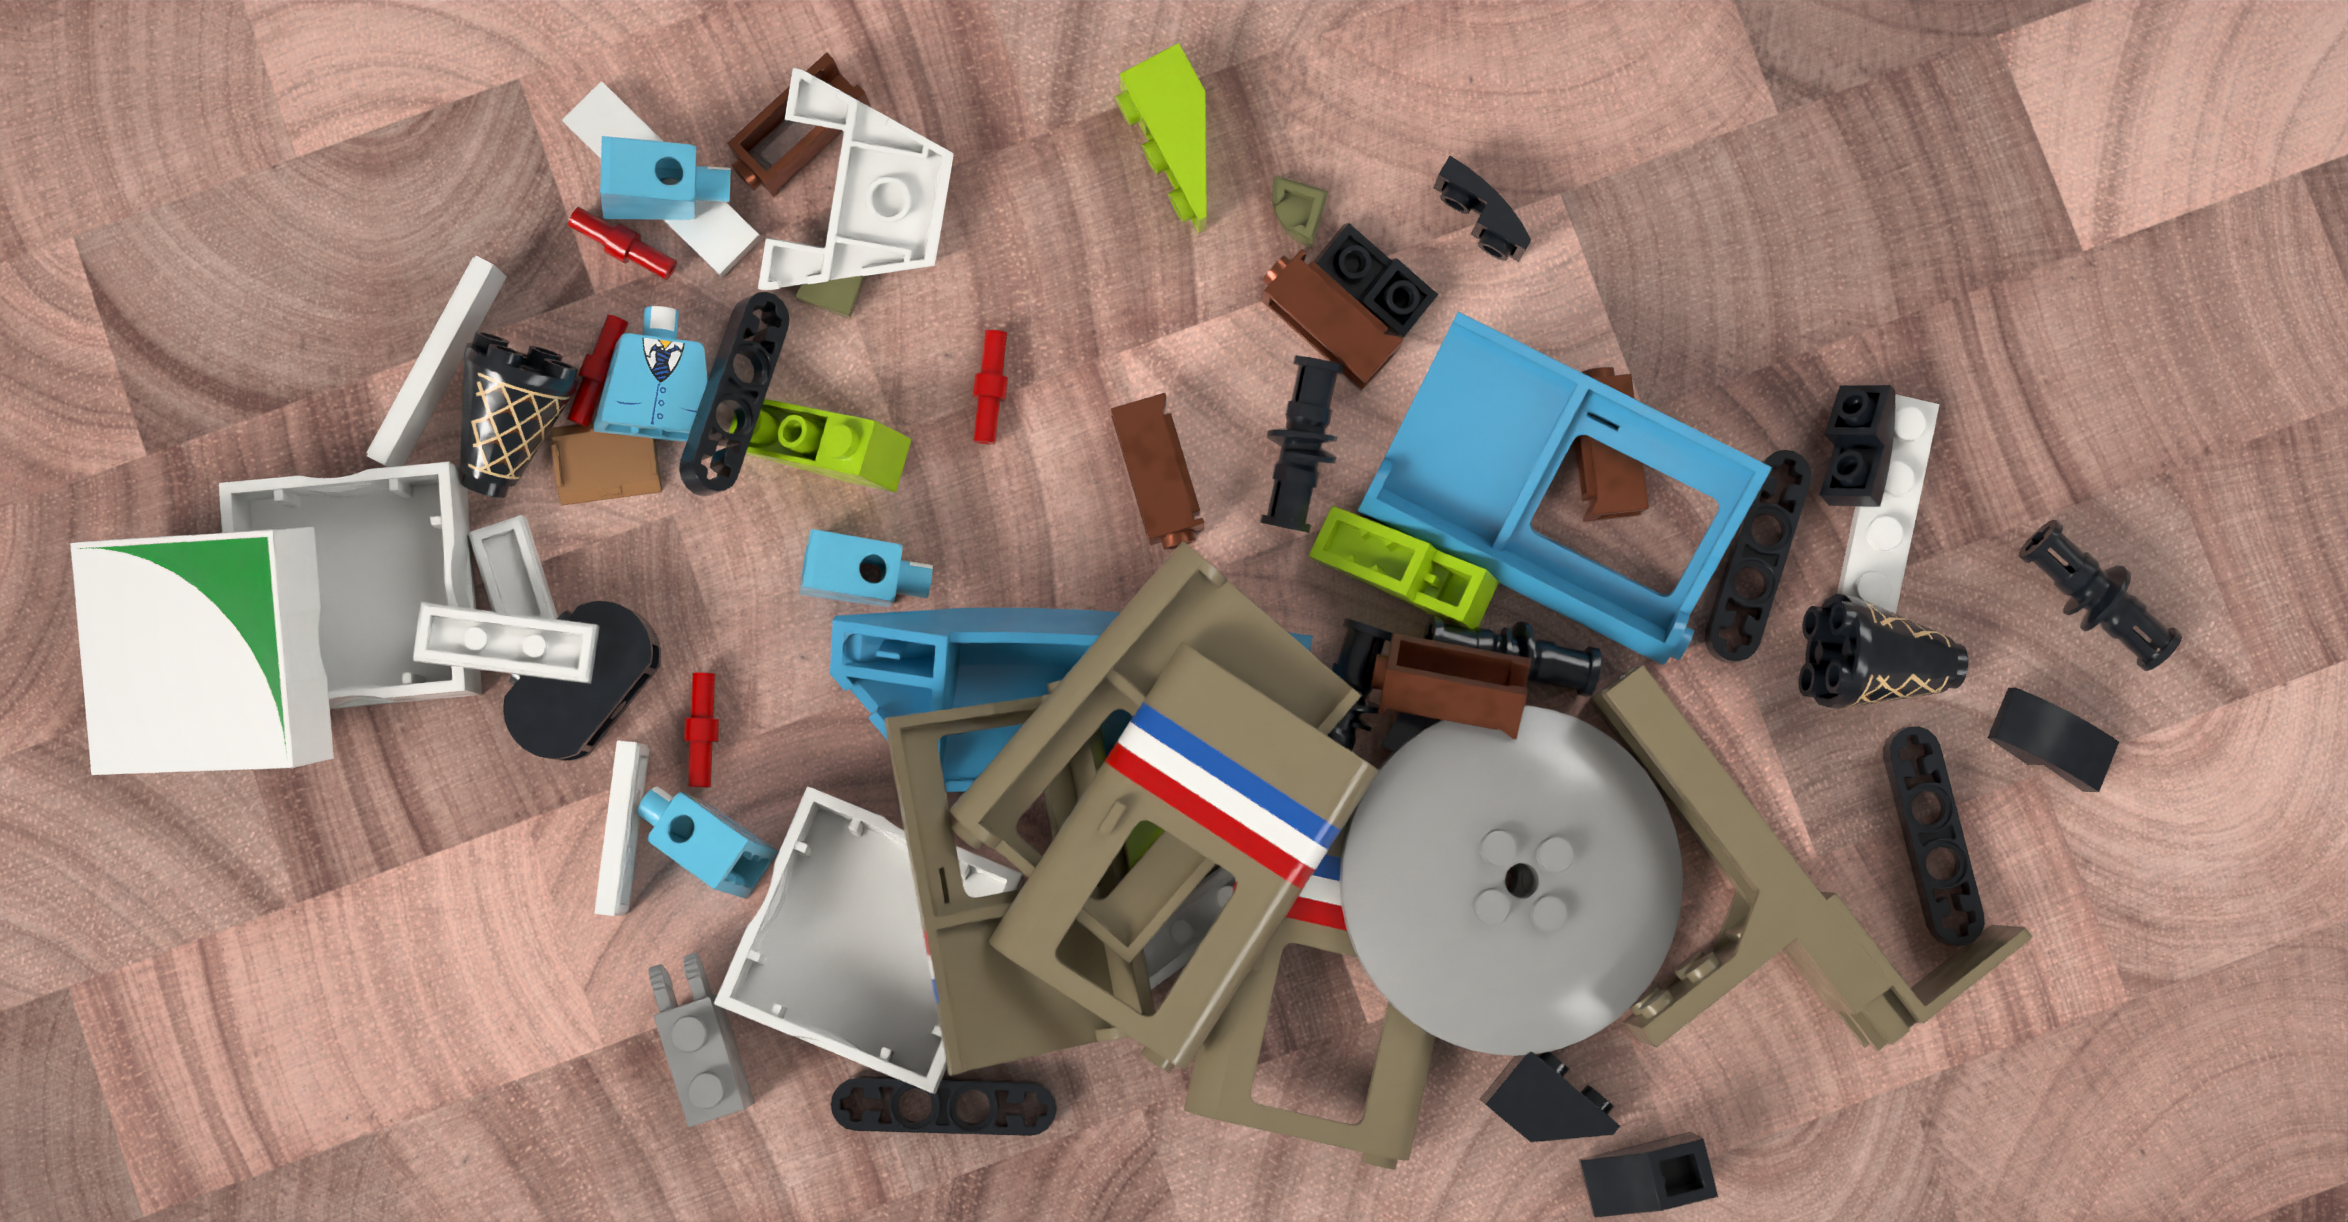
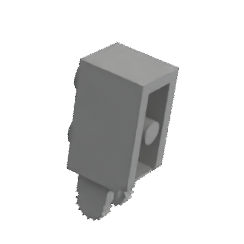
(699, 1047)

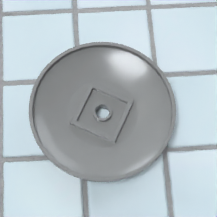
(1432, 899)

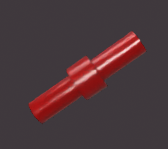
(622, 243)
(595, 370)
(990, 387)
(701, 730)

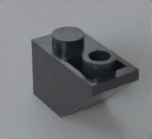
(1544, 1105)
(1649, 1176)

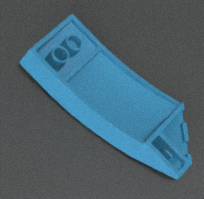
(962, 660)

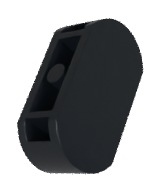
(571, 717)

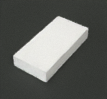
(512, 569)

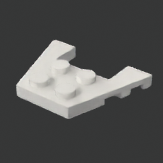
(884, 195)

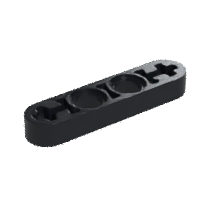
(742, 397)
(1765, 559)
(1943, 833)
(944, 1112)

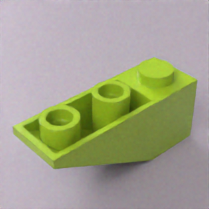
(1171, 110)
(829, 444)

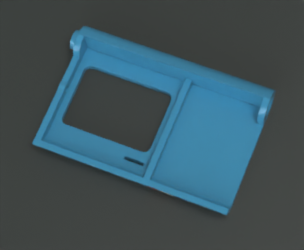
(1487, 448)

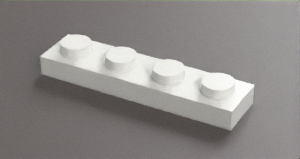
(1883, 534)

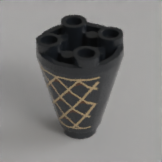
(508, 410)
(1874, 656)

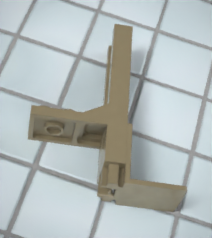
(1773, 896)

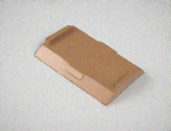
(602, 465)

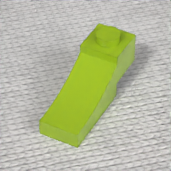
(1404, 568)

